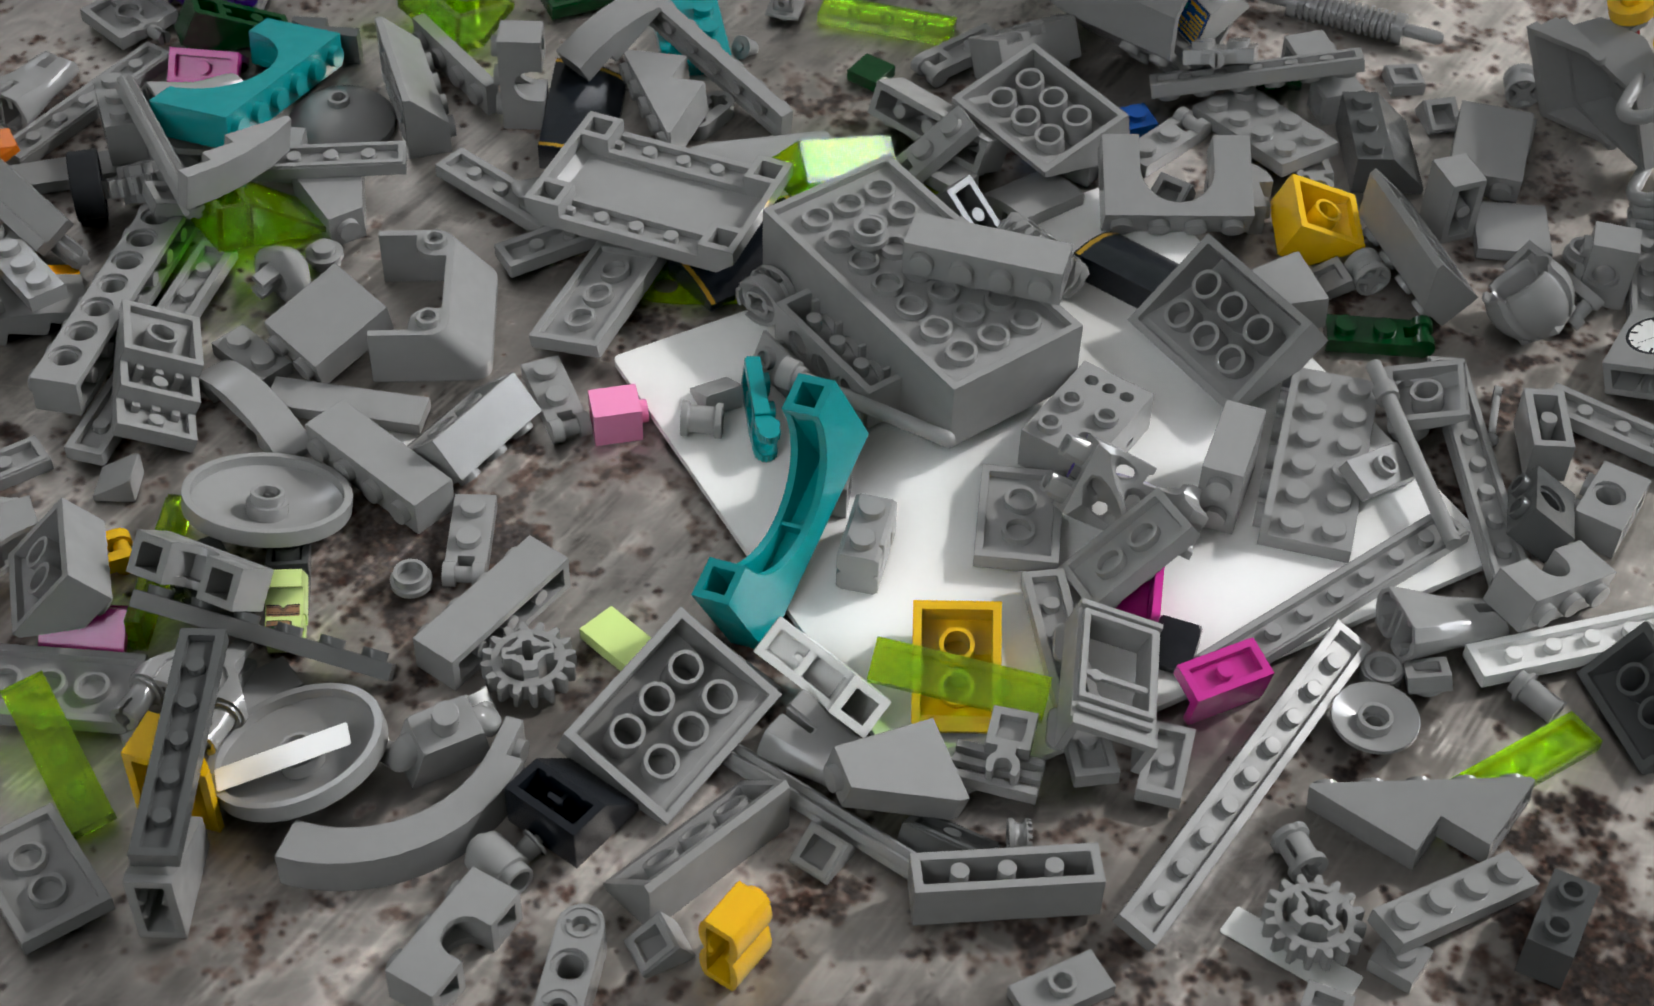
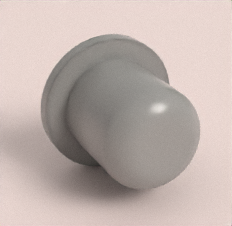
(744, 47)
(530, 845)

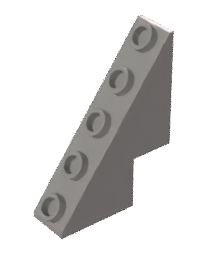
(665, 94)
(1410, 813)

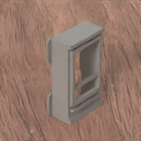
(1096, 714)

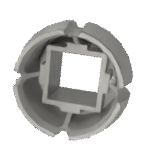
(1531, 300)

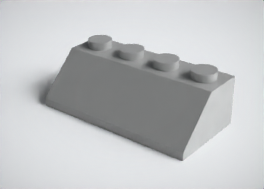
(414, 91)
(1413, 251)

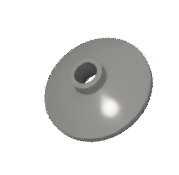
(1375, 718)

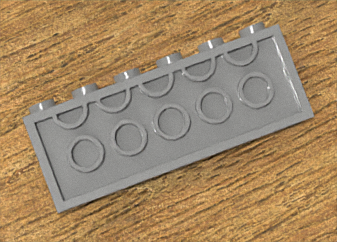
(1306, 496)

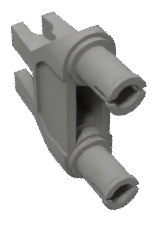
(150, 682)

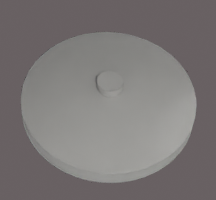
(266, 500)
(314, 782)

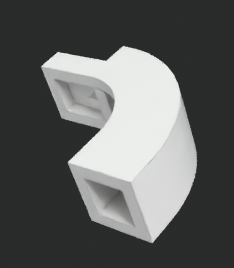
(823, 676)

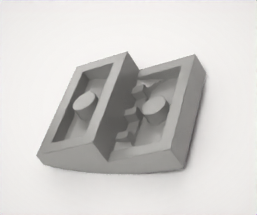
(1035, 197)

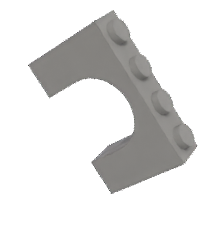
(1132, 206)

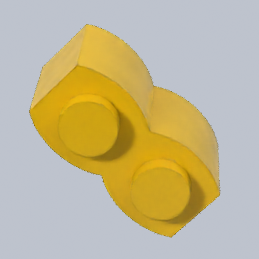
(735, 935)

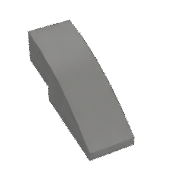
(606, 35)

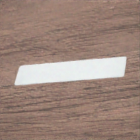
(282, 757)
(1247, 930)

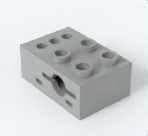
(1086, 403)

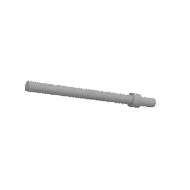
(1388, 396)

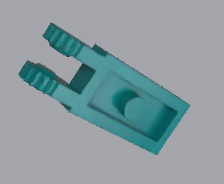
(759, 412)

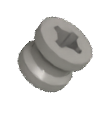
(1516, 91)
(1367, 271)

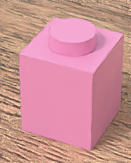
(617, 414)

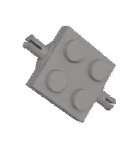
(130, 20)
(1206, 52)

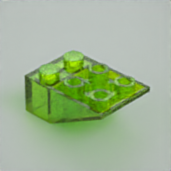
(256, 217)

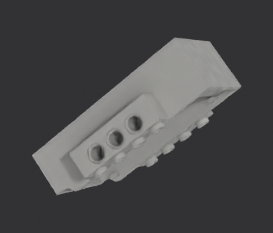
(903, 338)

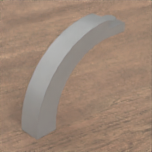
(412, 846)

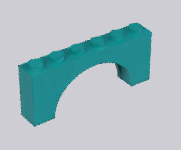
(296, 62)
(824, 448)

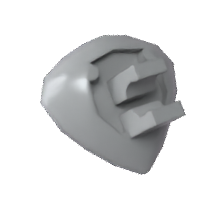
(280, 271)

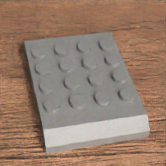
(655, 194)

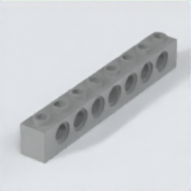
(85, 346)

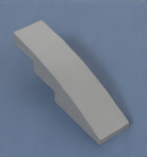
(234, 164)

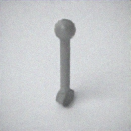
(1496, 396)

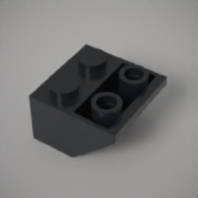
(566, 807)

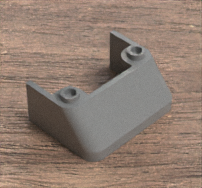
(443, 341)

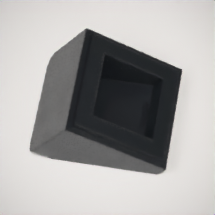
(1177, 642)

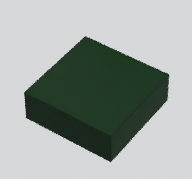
(870, 70)

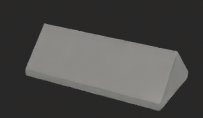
(702, 849)

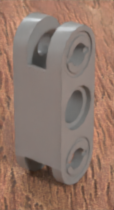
(575, 950)

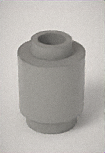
(499, 859)

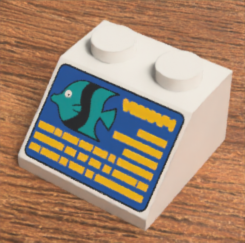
(1208, 17)

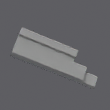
(29, 212)

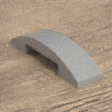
(256, 406)

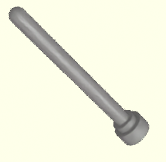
(790, 367)

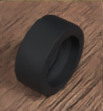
(86, 185)

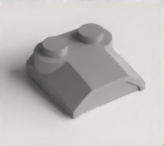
(1431, 394)

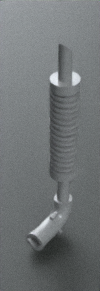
(1359, 18)

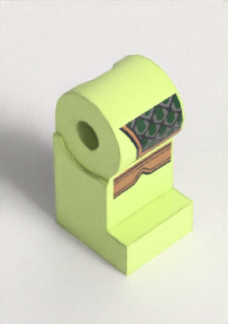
(287, 600)

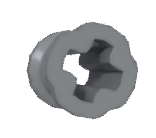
(701, 419)
(1298, 851)

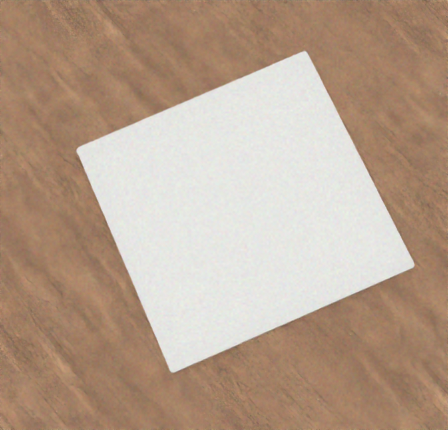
(939, 488)

